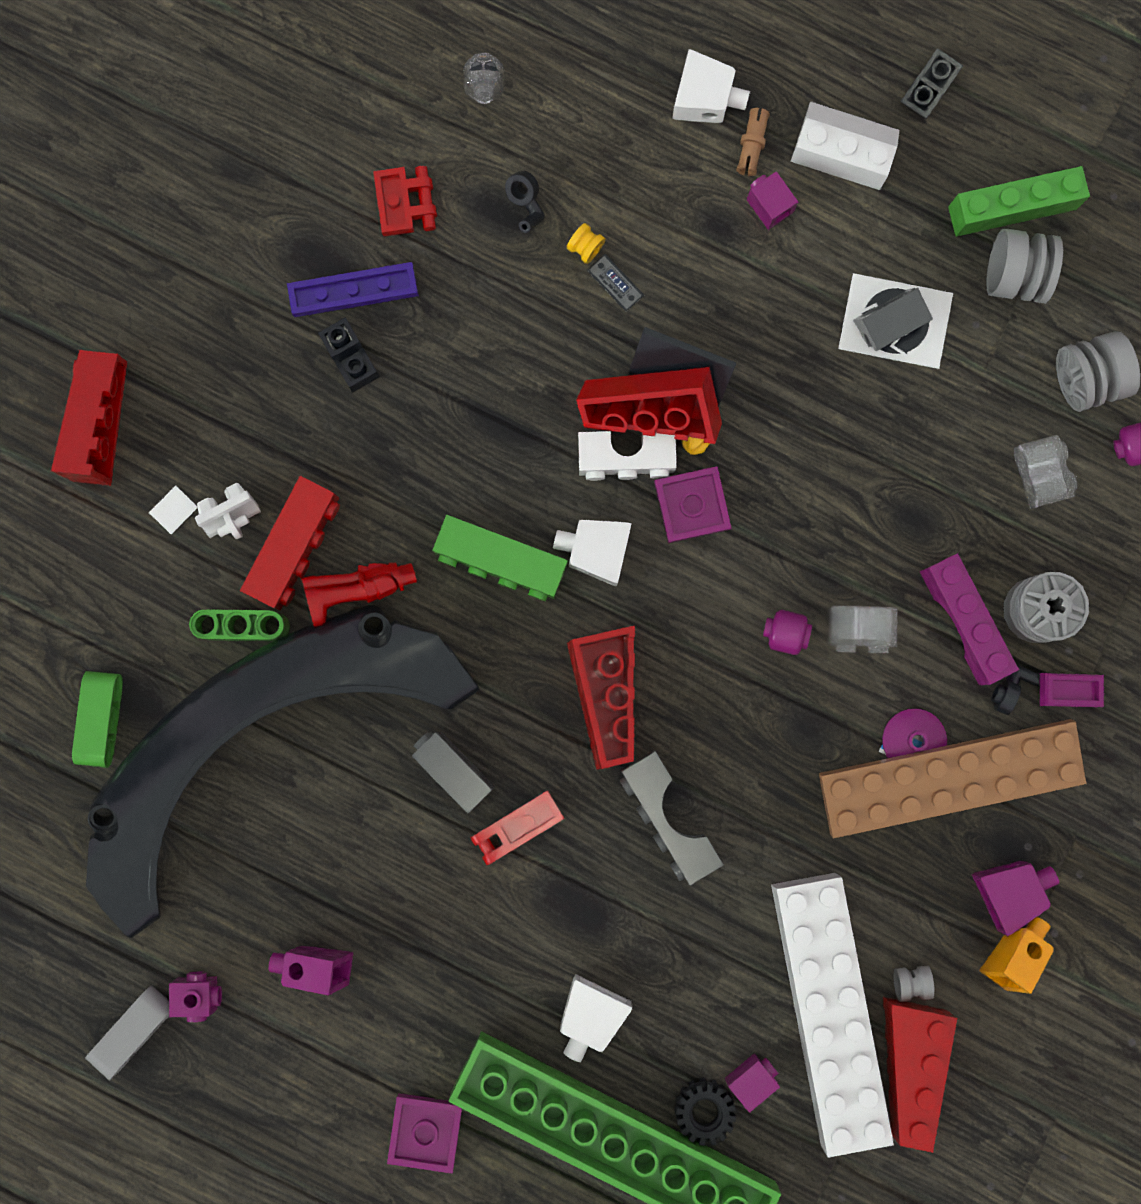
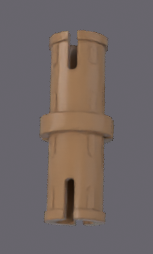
(753, 142)

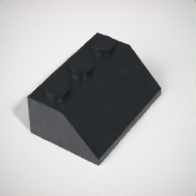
(663, 353)

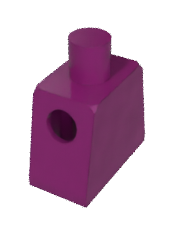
(1015, 893)
(313, 969)

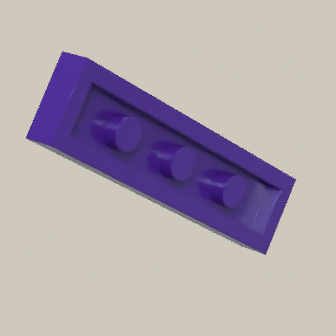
(352, 289)

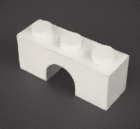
(600, 459)

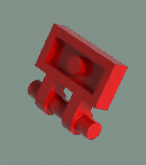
(394, 200)

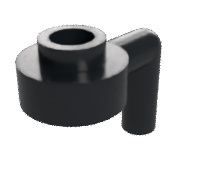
(526, 198)
(1007, 695)

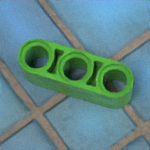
(224, 623)
(97, 719)

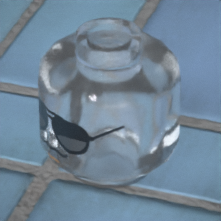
(483, 78)

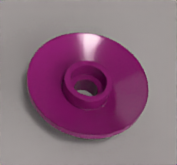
(908, 723)

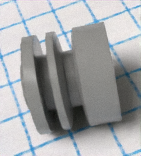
(1024, 266)
(1098, 371)
(1028, 610)

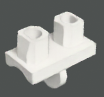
(228, 515)

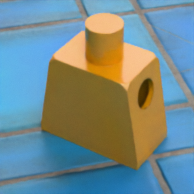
(1020, 958)

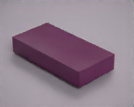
(1071, 690)

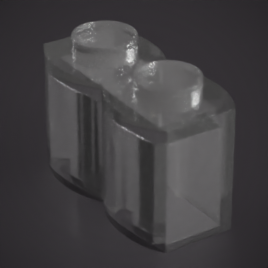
(1045, 471)
(862, 627)

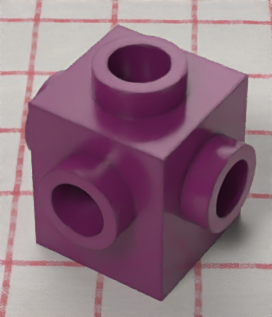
(194, 996)

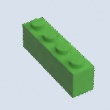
(1018, 201)
(500, 557)

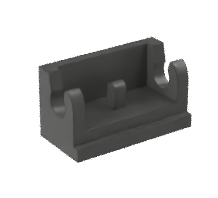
(893, 319)

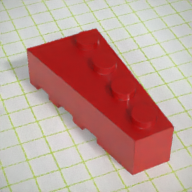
(653, 403)
(91, 419)
(604, 681)
(917, 1067)

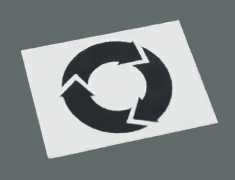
(918, 347)

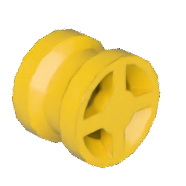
(586, 243)

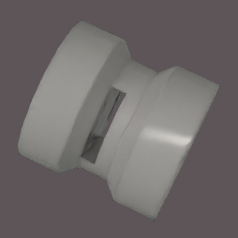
(913, 983)

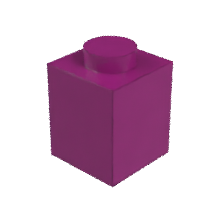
(771, 199)
(753, 1081)

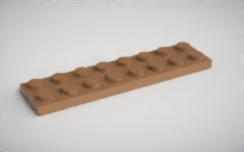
(952, 778)

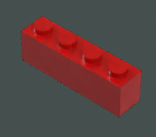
(290, 544)

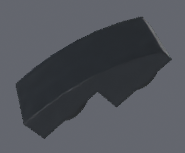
(931, 83)
(348, 355)

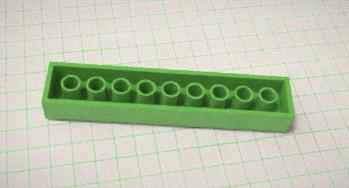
(600, 1132)

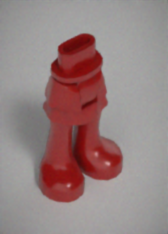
(367, 584)

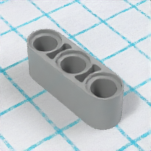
(129, 1033)

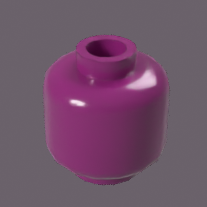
(1129, 444)
(788, 632)

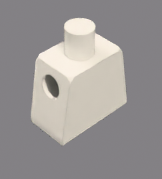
(707, 90)
(596, 548)
(591, 1017)

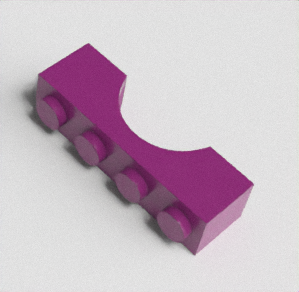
(982, 641)

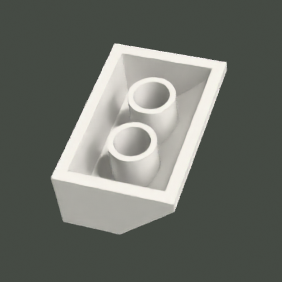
(846, 146)

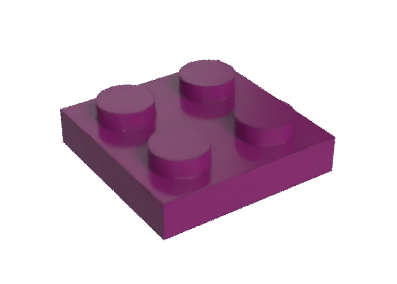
(692, 504)
(424, 1133)

